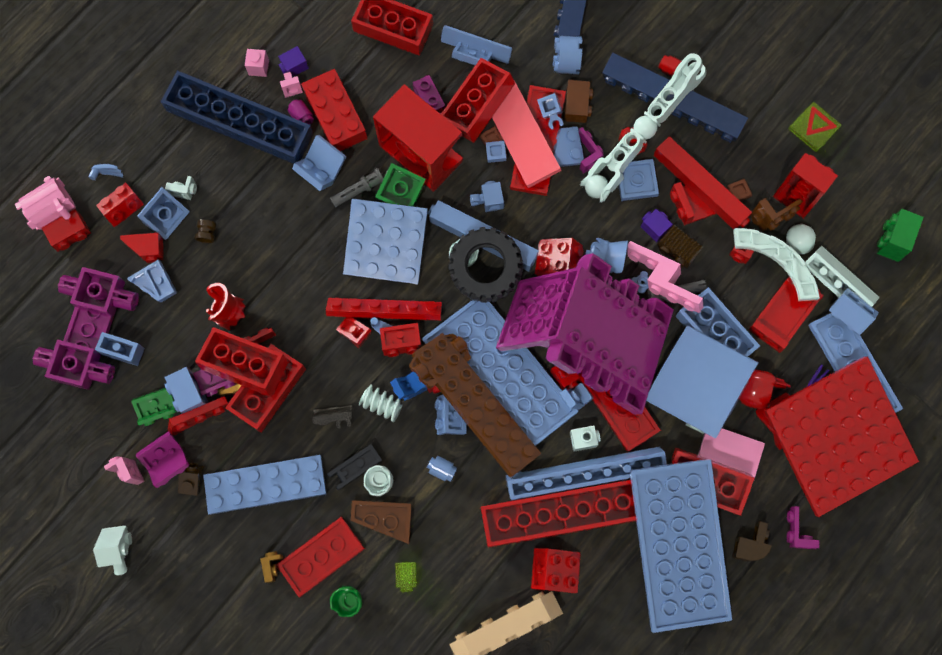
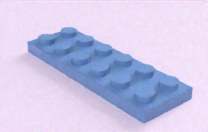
(845, 347)
(264, 484)

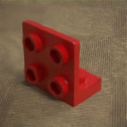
(555, 570)

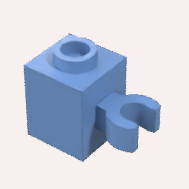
(550, 108)
(490, 196)

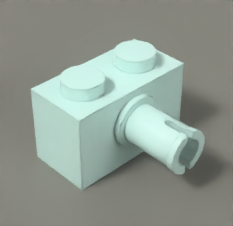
(112, 548)

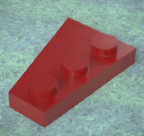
(197, 415)

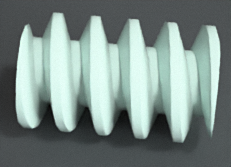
(381, 403)

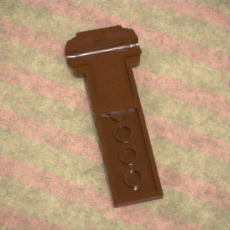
(445, 365)

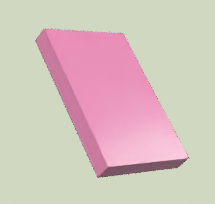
(733, 451)

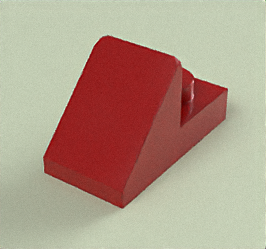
(354, 331)

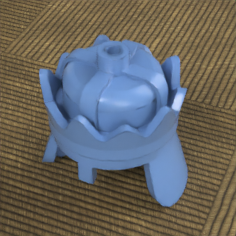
(610, 252)

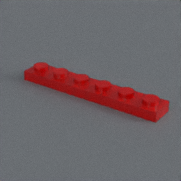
(384, 309)

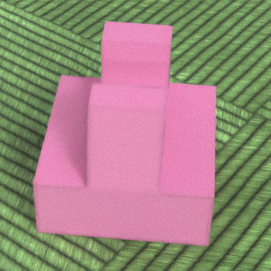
(290, 85)

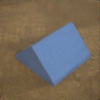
(163, 213)

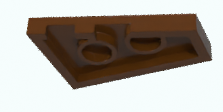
(384, 517)

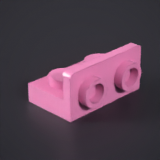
(126, 470)

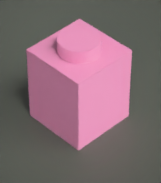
(256, 62)

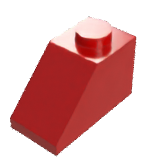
(146, 246)

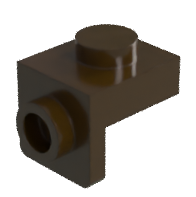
(190, 480)

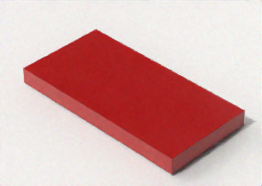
(320, 557)

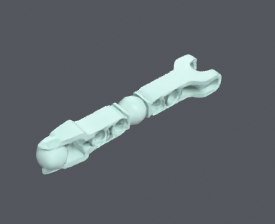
(683, 81)

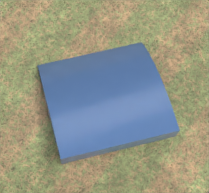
(701, 381)

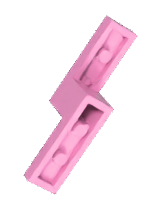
(664, 277)

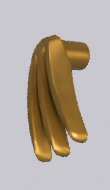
(222, 391)

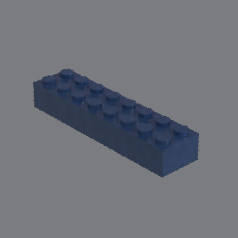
(693, 107)
(237, 117)

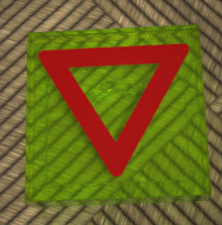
(814, 126)

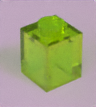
(406, 576)

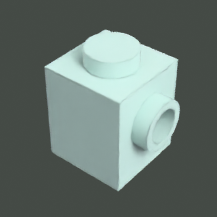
(584, 438)

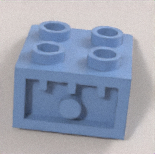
(320, 164)

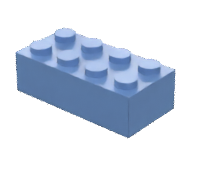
(718, 324)

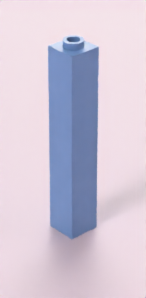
(461, 223)

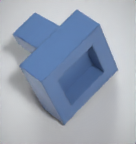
(495, 151)

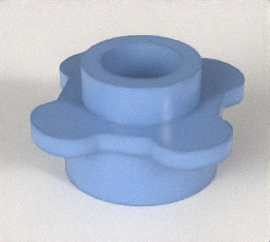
(642, 277)

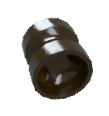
(205, 231)

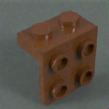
(767, 218)

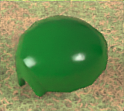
(346, 601)

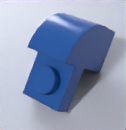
(408, 386)

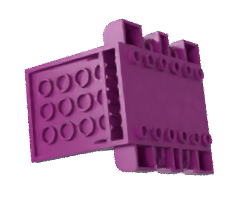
(591, 328)

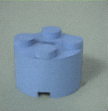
(568, 54)

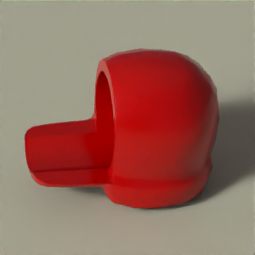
(759, 389)

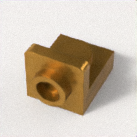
(268, 568)

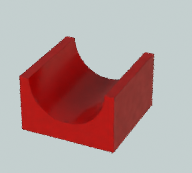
(418, 137)

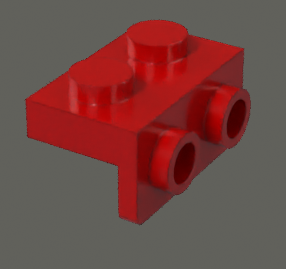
(119, 204)

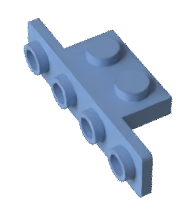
(472, 47)

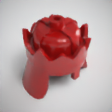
(226, 307)

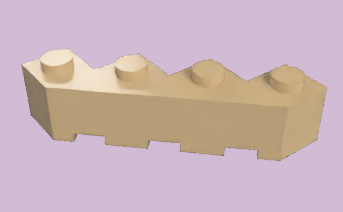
(511, 626)

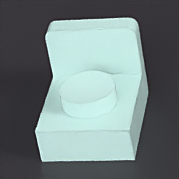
(180, 190)

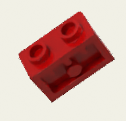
(400, 339)

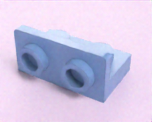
(448, 419)

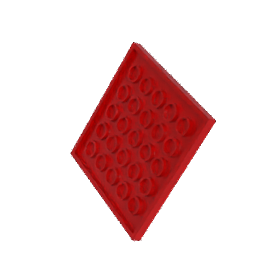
(841, 436)

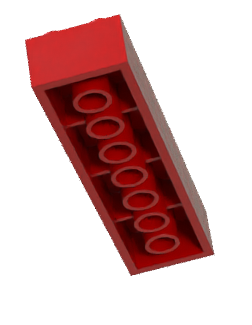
(558, 513)

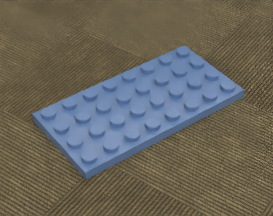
(510, 375)
(681, 545)

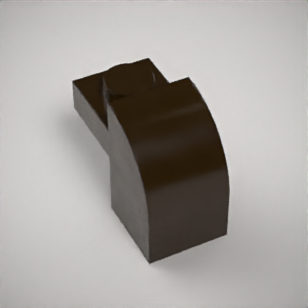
(753, 549)

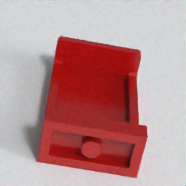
(782, 316)

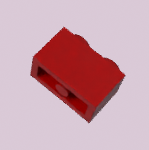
(63, 232)

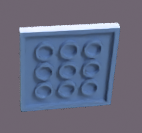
(385, 241)

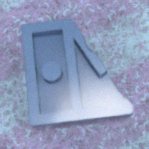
(568, 147)
(154, 281)

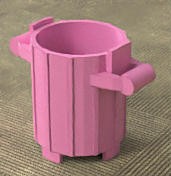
(46, 203)

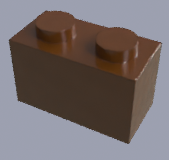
(577, 101)

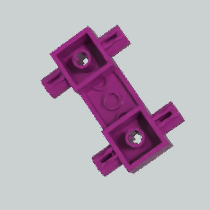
(89, 319)

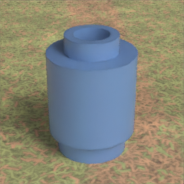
(441, 468)

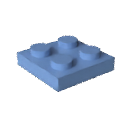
(639, 181)

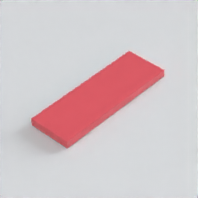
(525, 139)

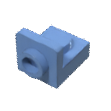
(577, 397)

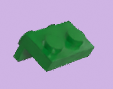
(154, 406)

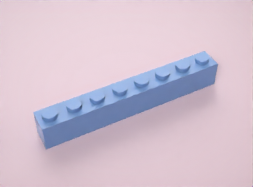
(582, 473)

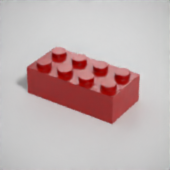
(393, 24)
(478, 98)
(334, 110)
(806, 182)
(241, 361)
(259, 408)
(730, 484)

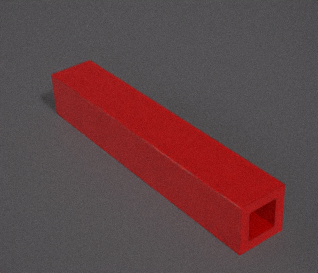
(702, 184)

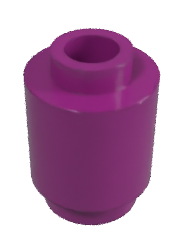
(300, 111)

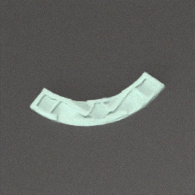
(784, 256)

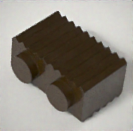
(679, 246)

